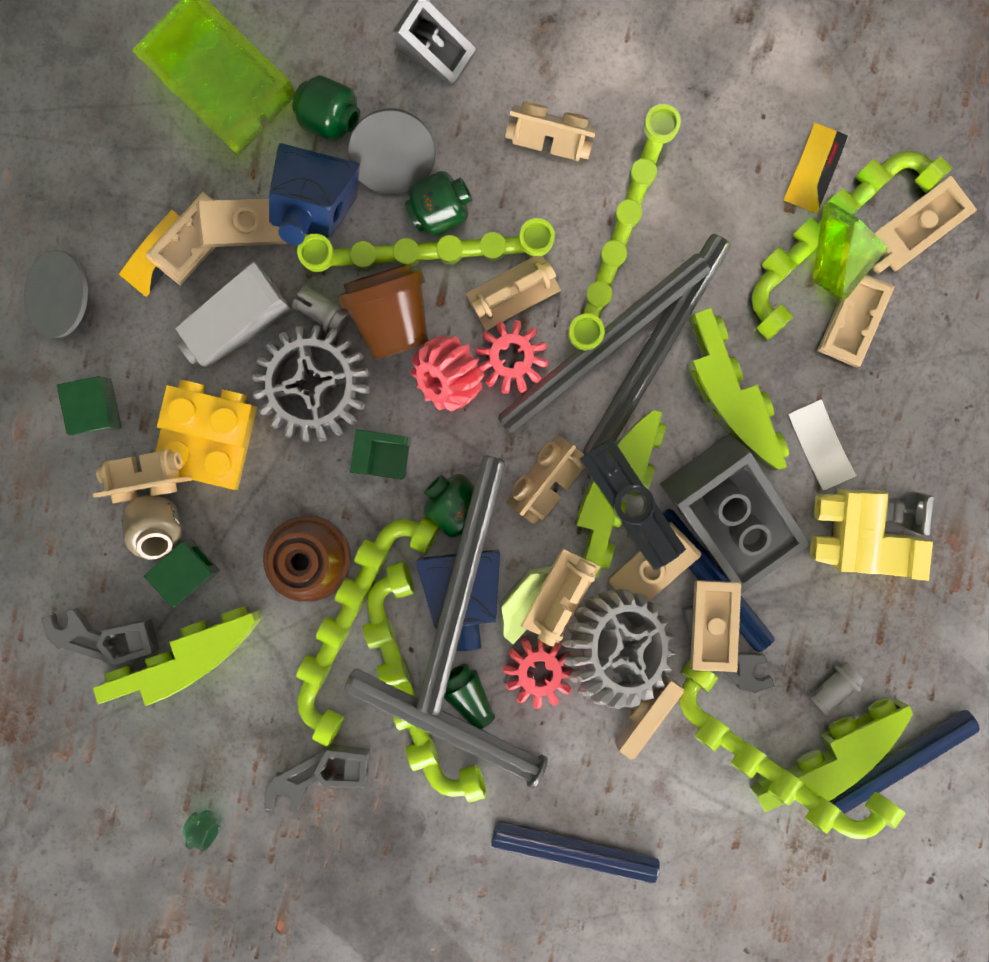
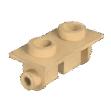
(536, 124)
(513, 291)
(158, 474)
(532, 493)
(559, 596)

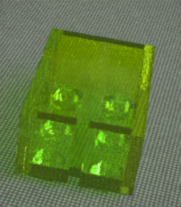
(215, 72)

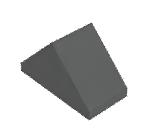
(432, 41)

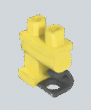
(860, 535)

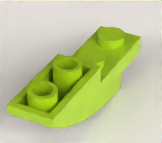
(738, 411)
(595, 510)
(194, 653)
(851, 752)

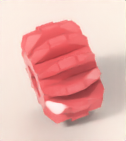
(502, 345)
(447, 373)
(526, 678)

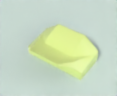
(518, 602)

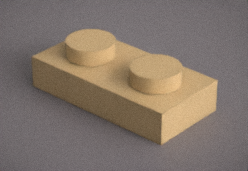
(715, 625)

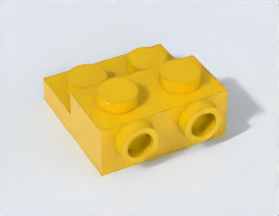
(206, 432)

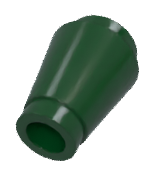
(468, 696)

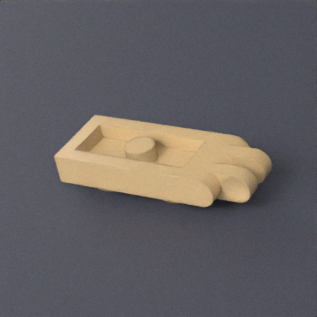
(923, 224)

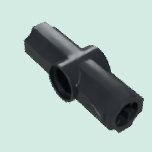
(648, 528)

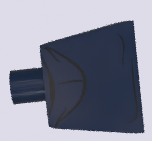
(310, 192)
(482, 606)

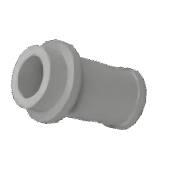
(321, 309)
(837, 689)

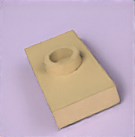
(236, 223)
(179, 248)
(856, 321)
(640, 578)
(648, 717)

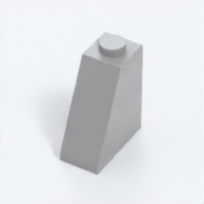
(232, 317)

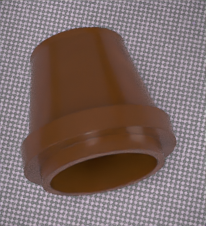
(388, 310)
(327, 556)

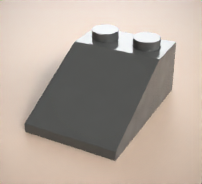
(735, 512)

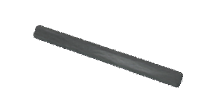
(615, 335)
(656, 349)
(460, 585)

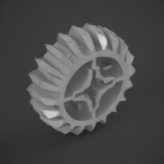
(315, 404)
(604, 643)

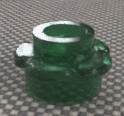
(201, 830)

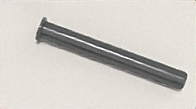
(447, 727)

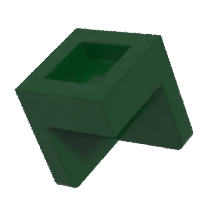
(89, 405)
(380, 454)
(181, 572)

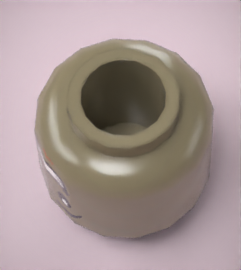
(151, 527)

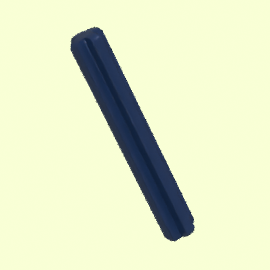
(706, 569)
(909, 759)
(575, 853)

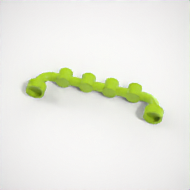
(660, 127)
(873, 179)
(534, 238)
(335, 631)
(396, 673)
(784, 784)

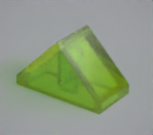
(844, 251)

